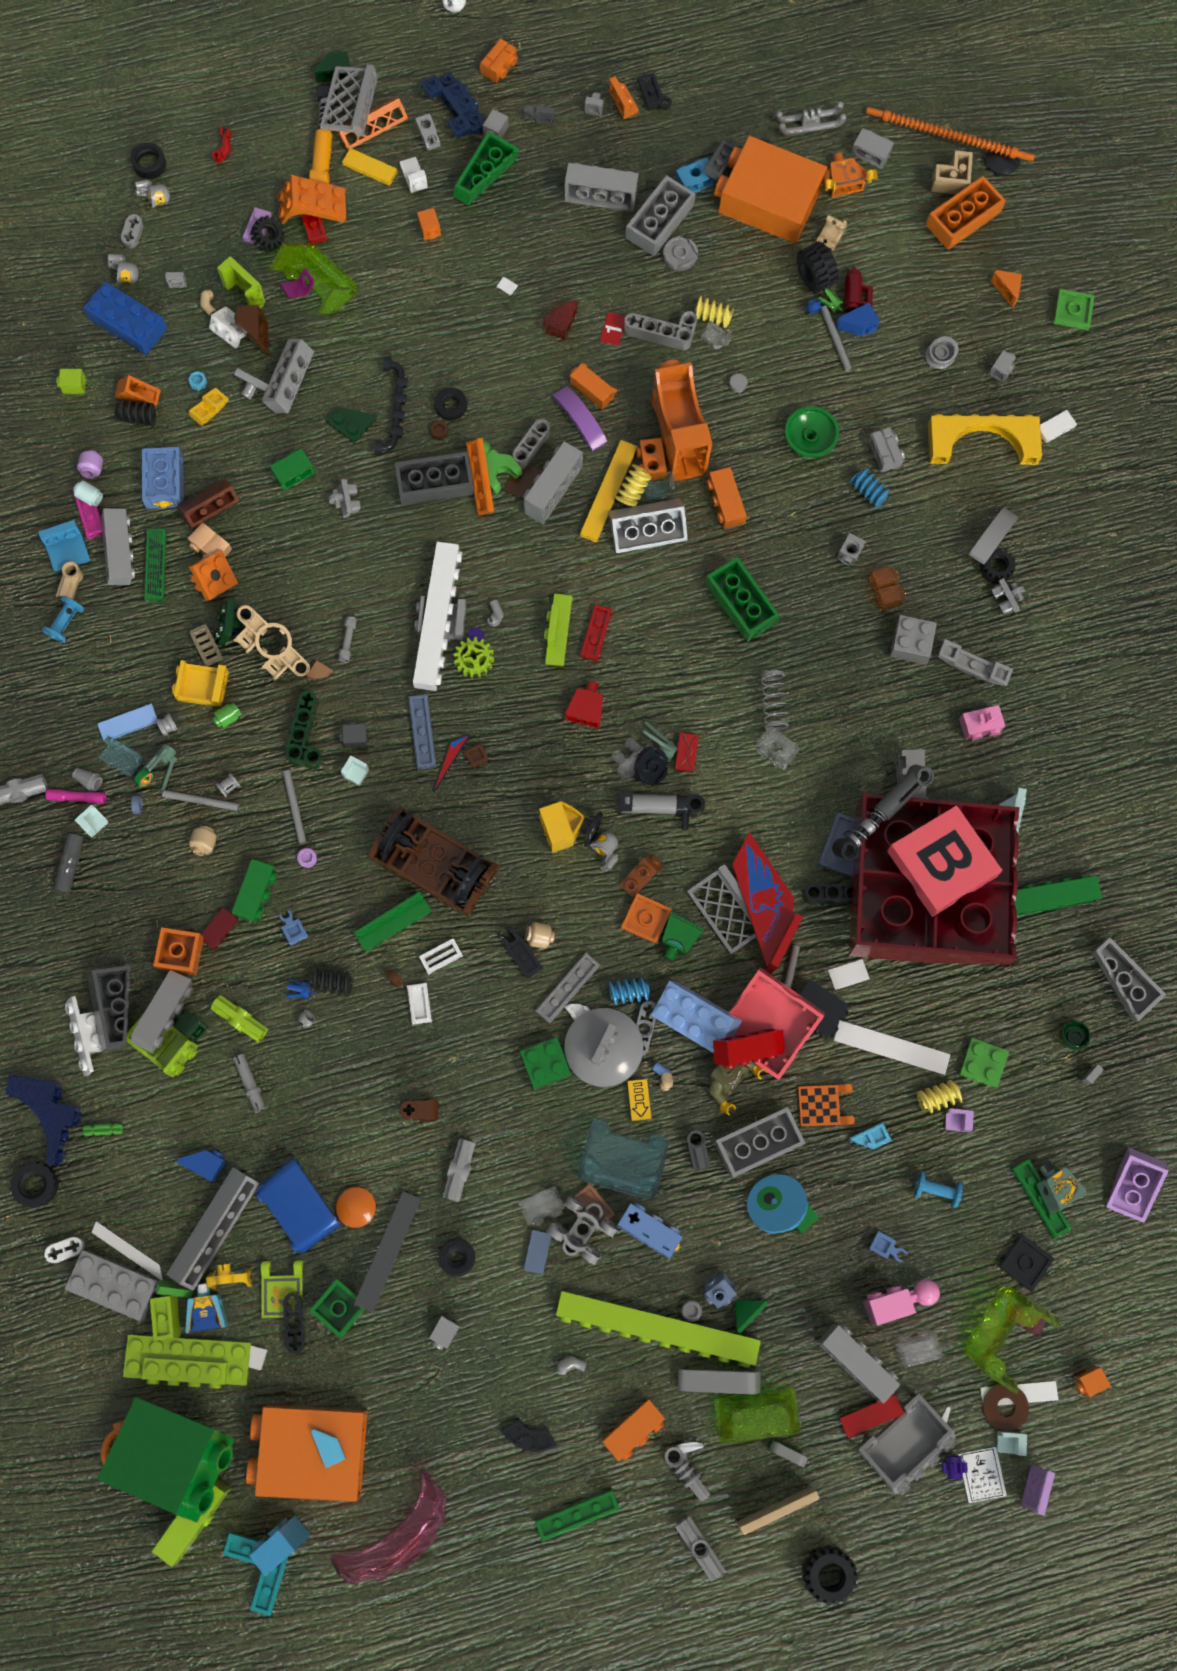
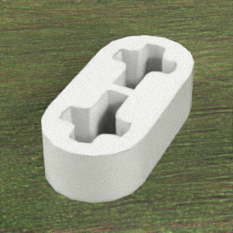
(63, 1245)

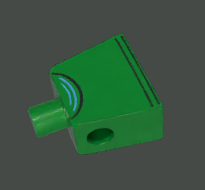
(679, 936)

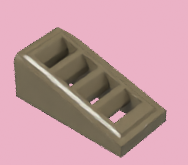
(205, 634)

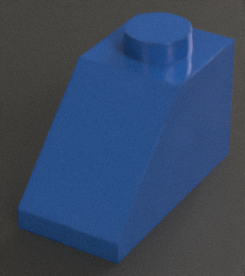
(859, 321)
(204, 1164)

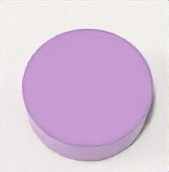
(307, 858)

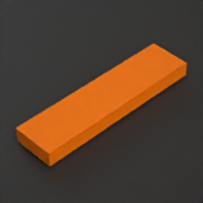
(480, 476)

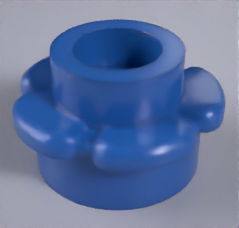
(813, 306)

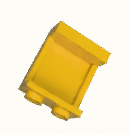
(200, 684)

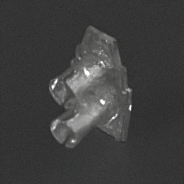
(626, 765)

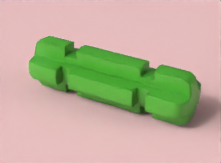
(103, 1129)

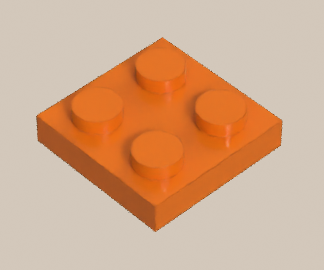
(646, 918)

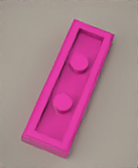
(90, 518)

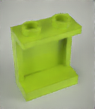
(234, 274)

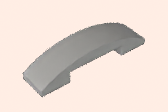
(993, 535)
(974, 665)

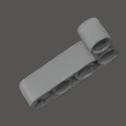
(659, 327)
(719, 1381)

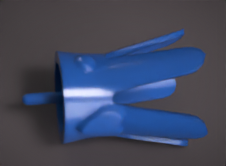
(303, 988)

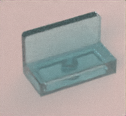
(121, 757)

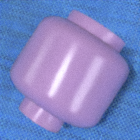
(90, 464)

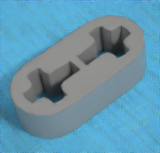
(128, 230)
(788, 1453)

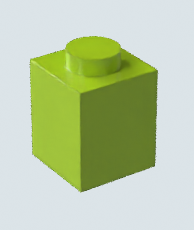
(72, 381)

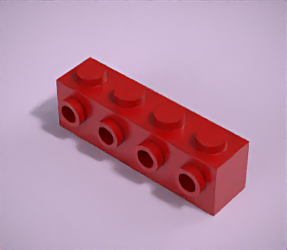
(748, 1047)

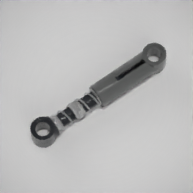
(884, 810)

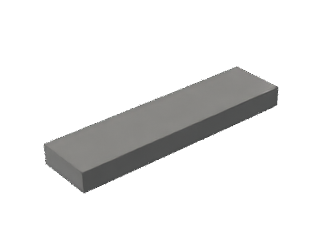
(567, 988)

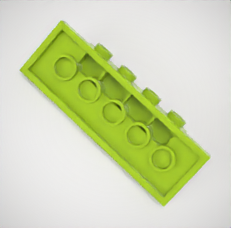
(187, 1361)

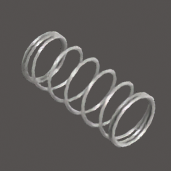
(767, 678)

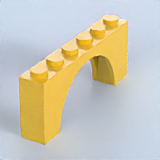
(1019, 431)

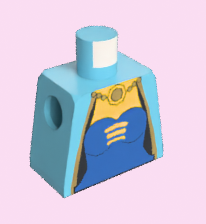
(205, 1311)

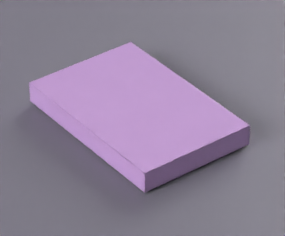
(1037, 1489)

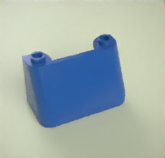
(297, 1206)

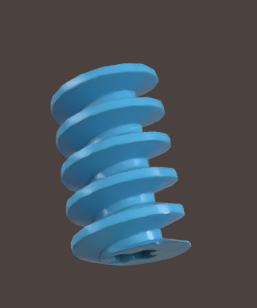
(870, 487)
(629, 990)

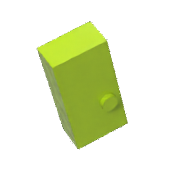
(184, 1532)

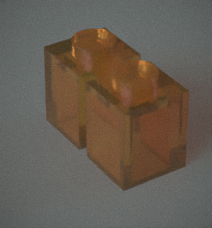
(886, 584)

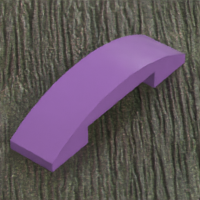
(581, 417)

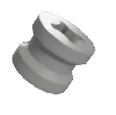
(166, 725)

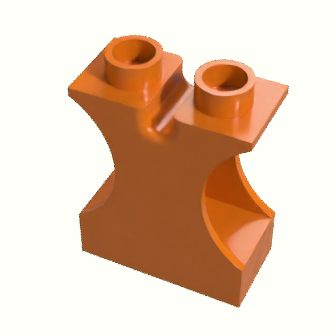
(681, 423)

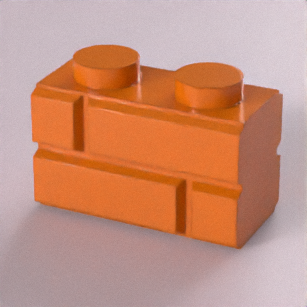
(498, 60)

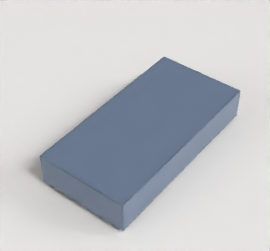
(537, 1252)

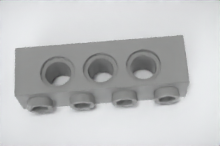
(288, 376)

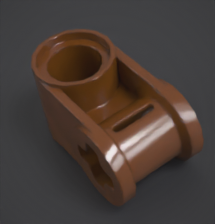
(424, 1110)

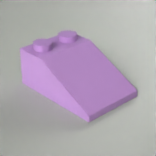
(1137, 1184)

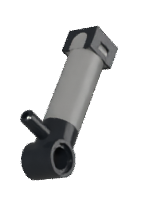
(661, 804)

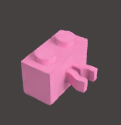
(982, 723)

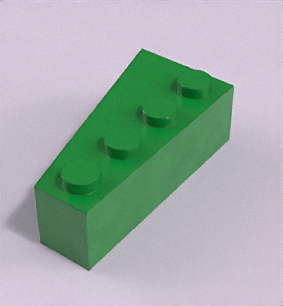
(487, 164)

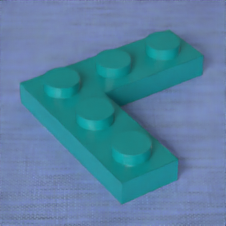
(268, 1586)

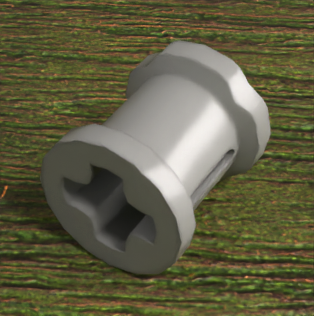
(227, 785)

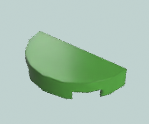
(172, 1288)

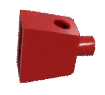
(586, 706)

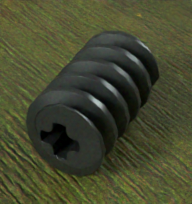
(135, 413)
(331, 982)

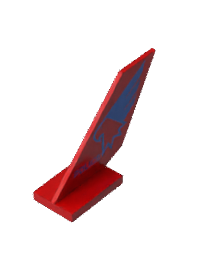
(766, 901)

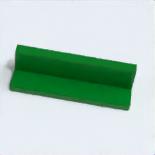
(392, 922)

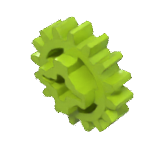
(481, 654)

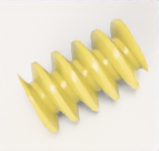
(713, 312)
(634, 487)
(939, 1095)

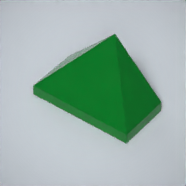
(746, 1312)

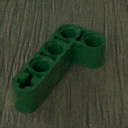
(303, 728)

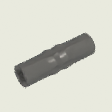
(68, 863)

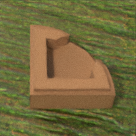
(319, 671)

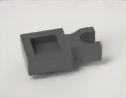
(542, 114)

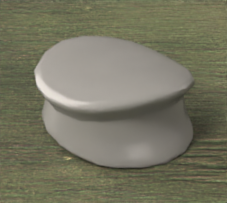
(941, 352)

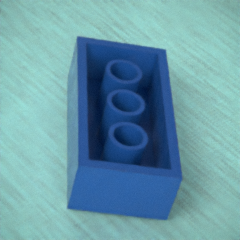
(125, 318)

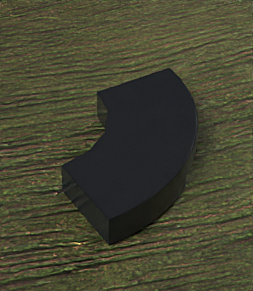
(527, 1438)

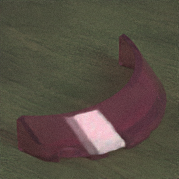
(403, 1545)

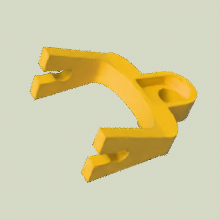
(225, 1277)

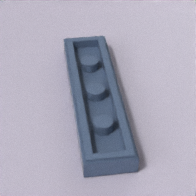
(422, 732)

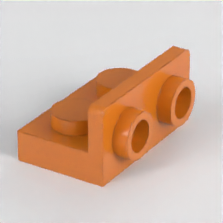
(622, 98)

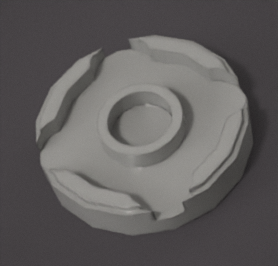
(680, 253)

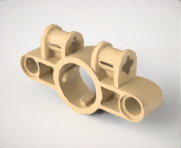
(258, 626)

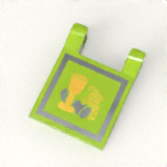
(277, 1287)

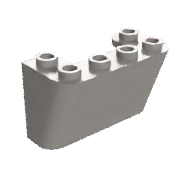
(909, 1445)

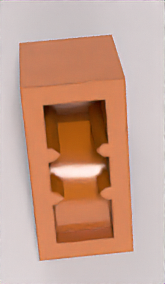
(137, 390)

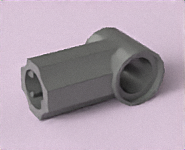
(698, 1153)

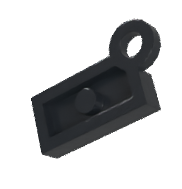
(652, 93)

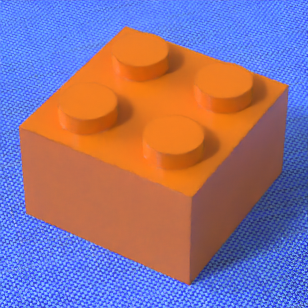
(178, 951)

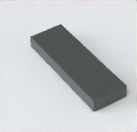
(719, 160)

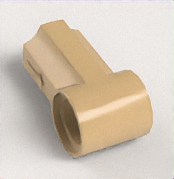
(68, 583)

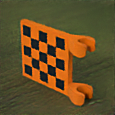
(821, 1105)

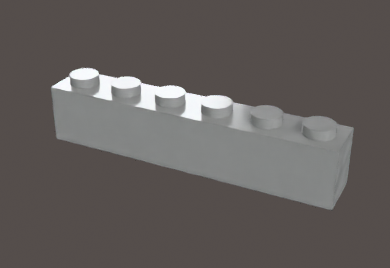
(212, 1229)

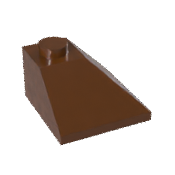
(254, 326)

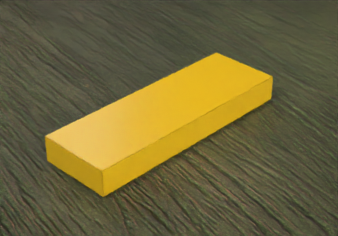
(369, 166)

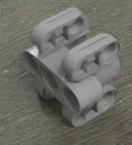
(559, 1232)

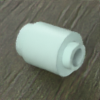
(88, 493)

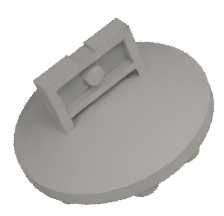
(603, 1047)

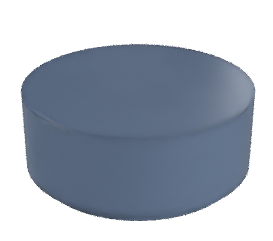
(137, 804)

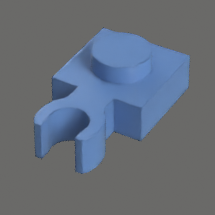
(293, 929)
(884, 1246)

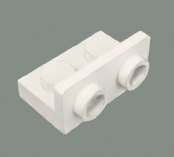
(224, 325)

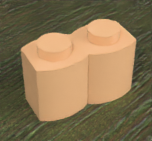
(207, 541)

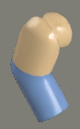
(666, 1076)

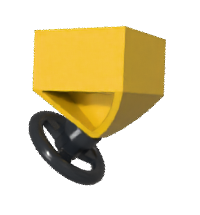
(564, 823)

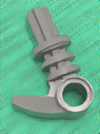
(682, 1467)

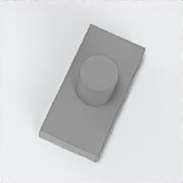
(252, 383)

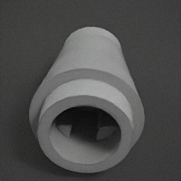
(88, 779)

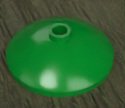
(815, 423)

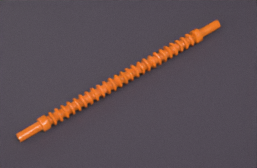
(888, 116)

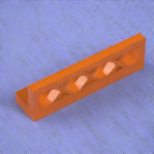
(374, 114)

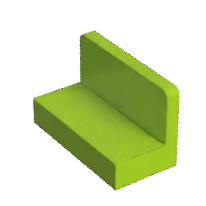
(165, 1318)

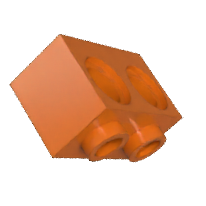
(654, 459)

